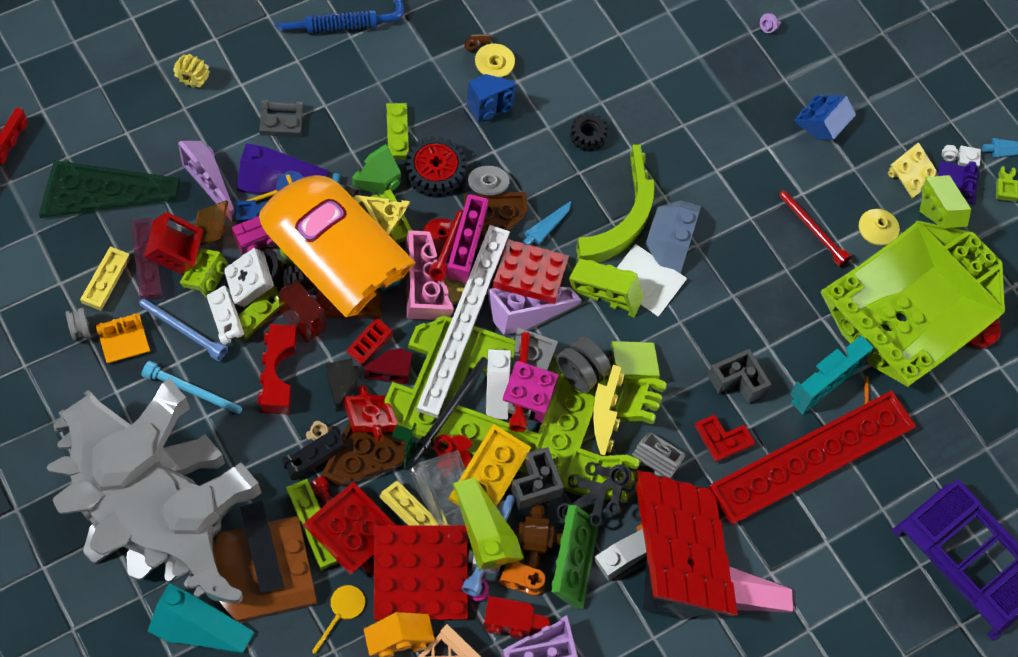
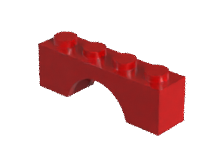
(280, 345)

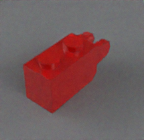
(512, 618)

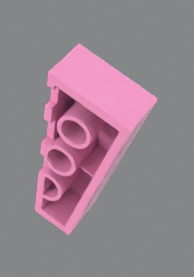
(424, 296)

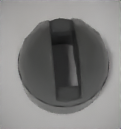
(353, 190)

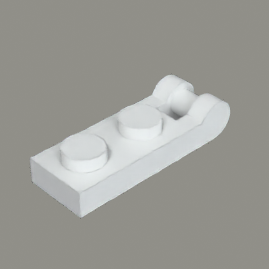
(225, 315)

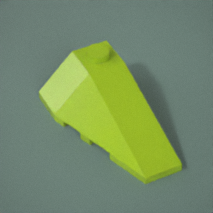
(488, 532)

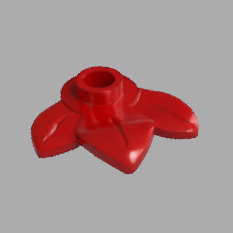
(455, 443)

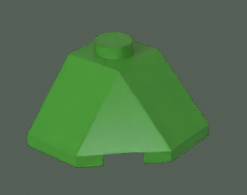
(378, 173)

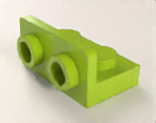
(206, 272)

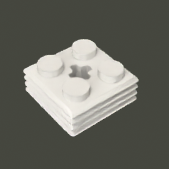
(248, 277)

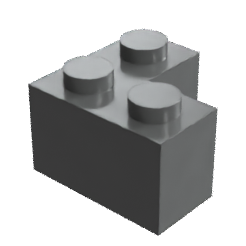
(740, 371)
(541, 484)

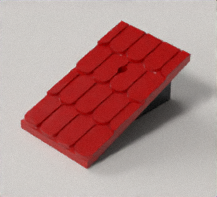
(684, 549)

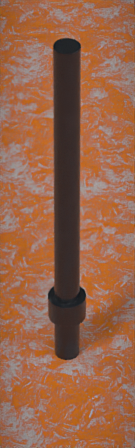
(426, 441)

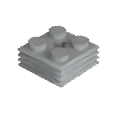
(658, 455)

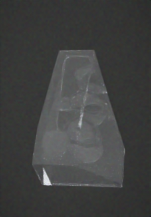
(435, 483)

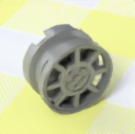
(78, 324)

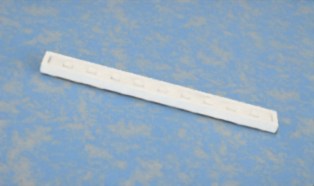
(463, 322)

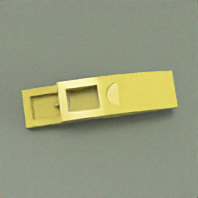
(604, 419)

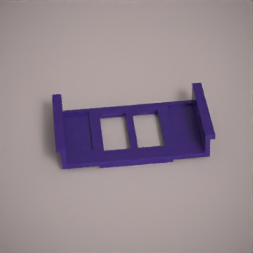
(940, 520)

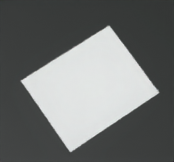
(657, 282)

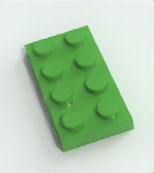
(575, 557)

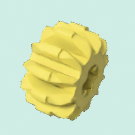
(191, 70)

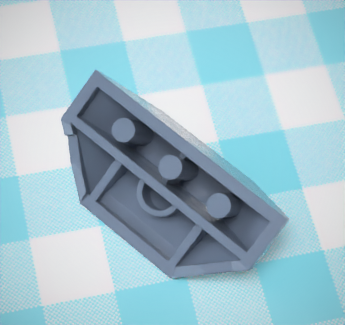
(672, 233)

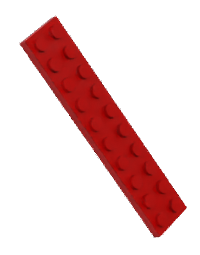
(811, 457)

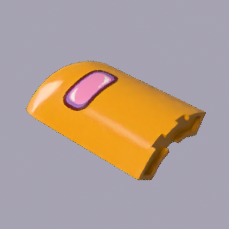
(334, 241)

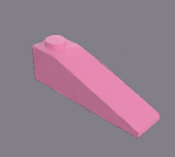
(760, 594)

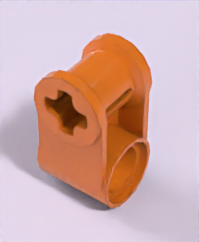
(520, 576)

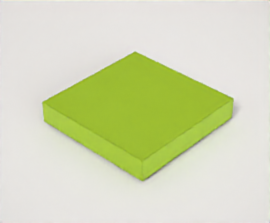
(636, 359)

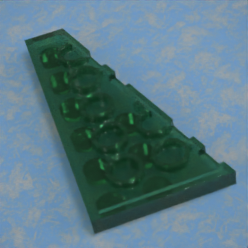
(90, 188)

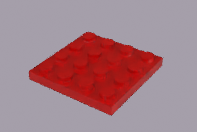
(420, 571)

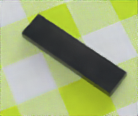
(262, 548)

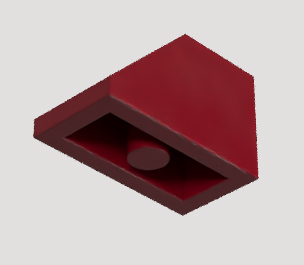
(390, 367)

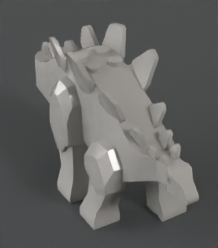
(140, 493)

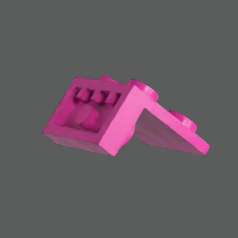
(531, 389)

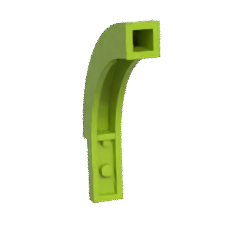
(616, 240)

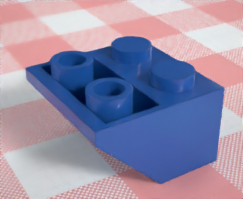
(490, 96)
(826, 116)

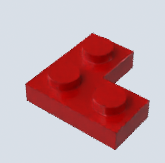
(722, 444)

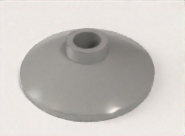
(488, 180)

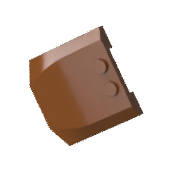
(237, 567)

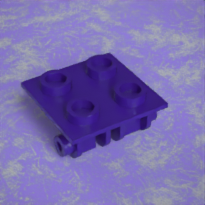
(964, 177)

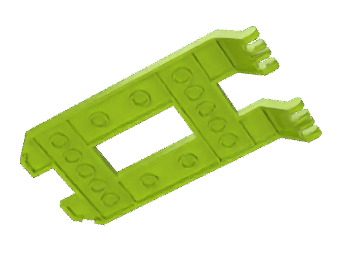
(563, 423)

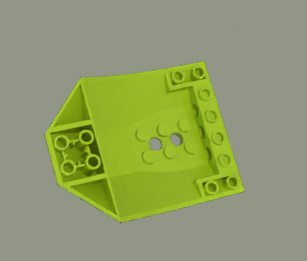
(934, 277)

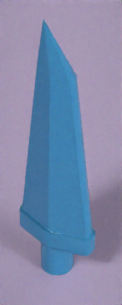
(1001, 148)
(543, 228)

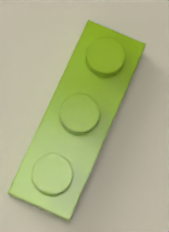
(397, 130)

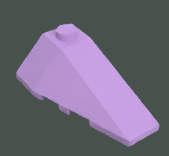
(202, 166)
(516, 310)

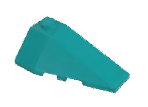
(190, 621)

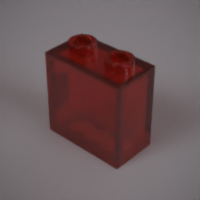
(302, 310)

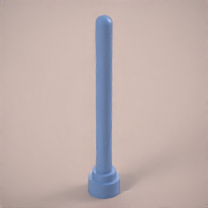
(216, 350)
(473, 584)

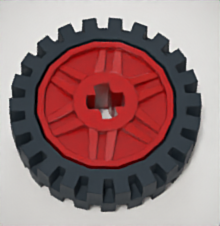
(433, 180)

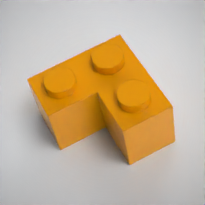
(399, 633)

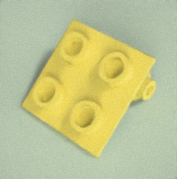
(913, 169)

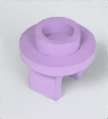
(769, 23)

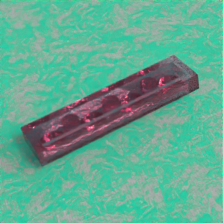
(147, 270)

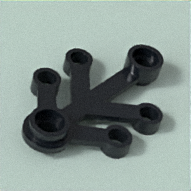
(598, 491)

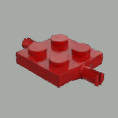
(370, 413)

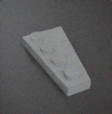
(540, 355)

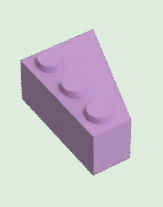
(549, 642)

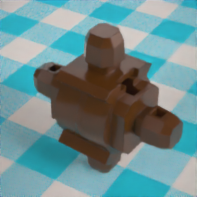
(536, 536)

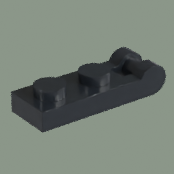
(313, 454)

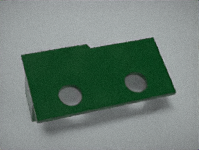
(408, 436)

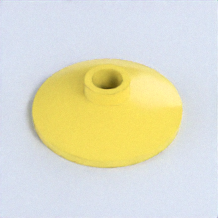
(495, 54)
(874, 232)

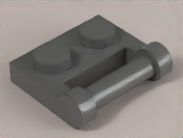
(278, 123)

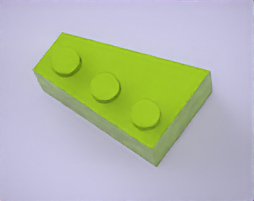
(944, 202)
(609, 284)

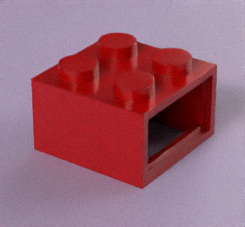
(171, 246)

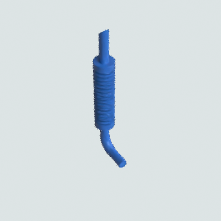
(343, 21)

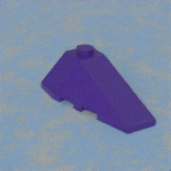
(263, 166)

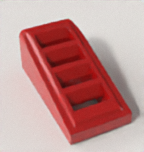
(377, 325)

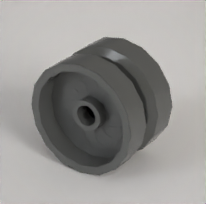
(583, 364)

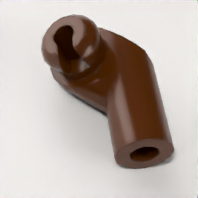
(476, 40)

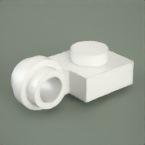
(963, 155)

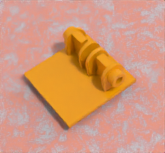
(122, 338)

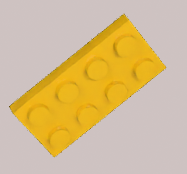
(495, 463)

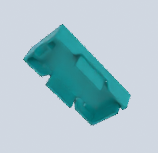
(831, 373)

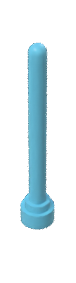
(152, 371)

